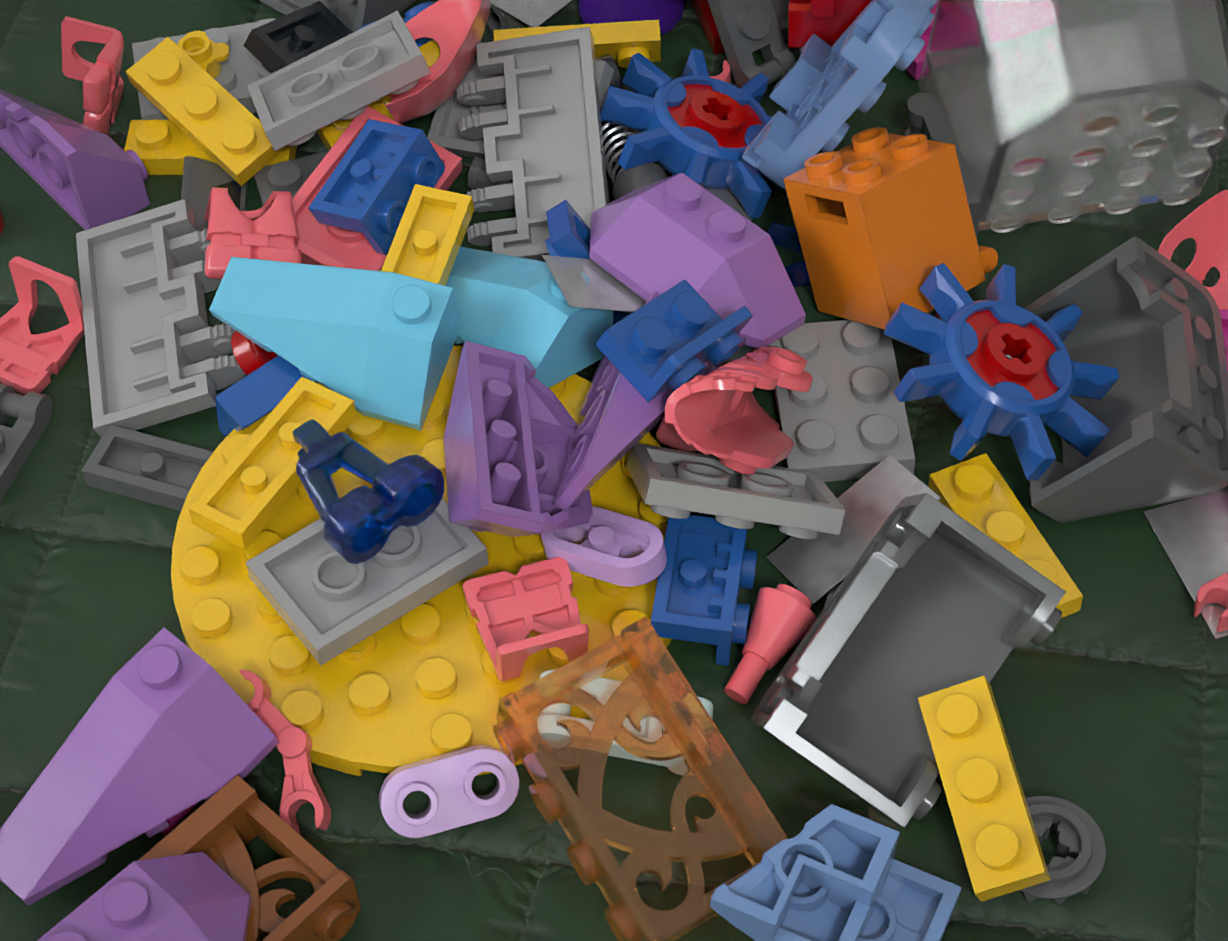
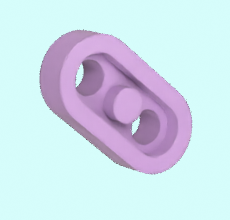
(610, 548)
(449, 786)

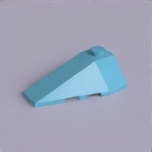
(521, 310)
(348, 328)

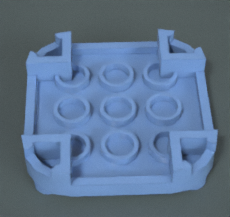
(835, 82)

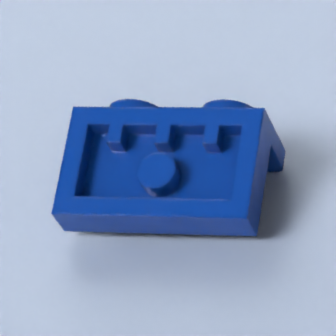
(376, 181)
(672, 340)
(702, 584)

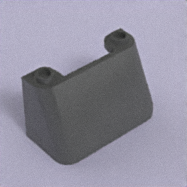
(1169, 394)
(912, 617)

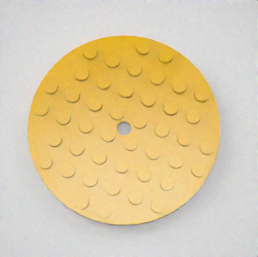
(422, 678)

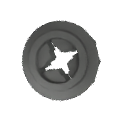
(1077, 841)

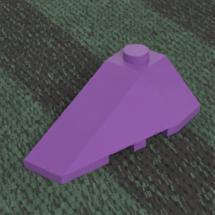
(73, 163)
(612, 426)
(139, 755)

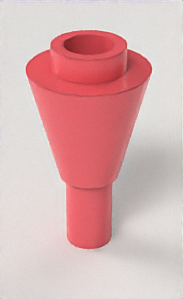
(776, 626)

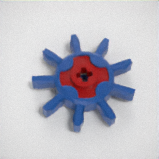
(692, 126)
(1001, 369)

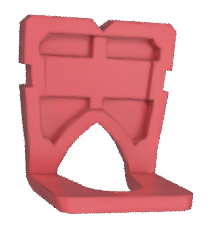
(101, 81)
(255, 234)
(31, 358)
(522, 605)

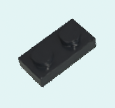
(295, 36)

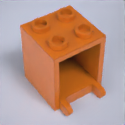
(881, 222)

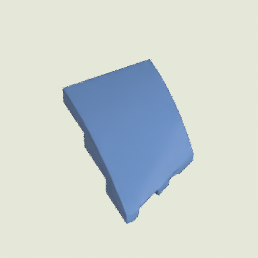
(837, 886)

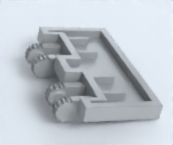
(543, 139)
(149, 320)

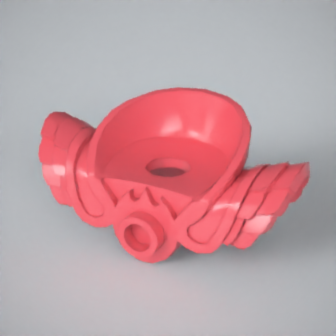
(724, 419)

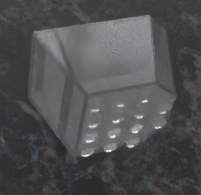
(1081, 102)

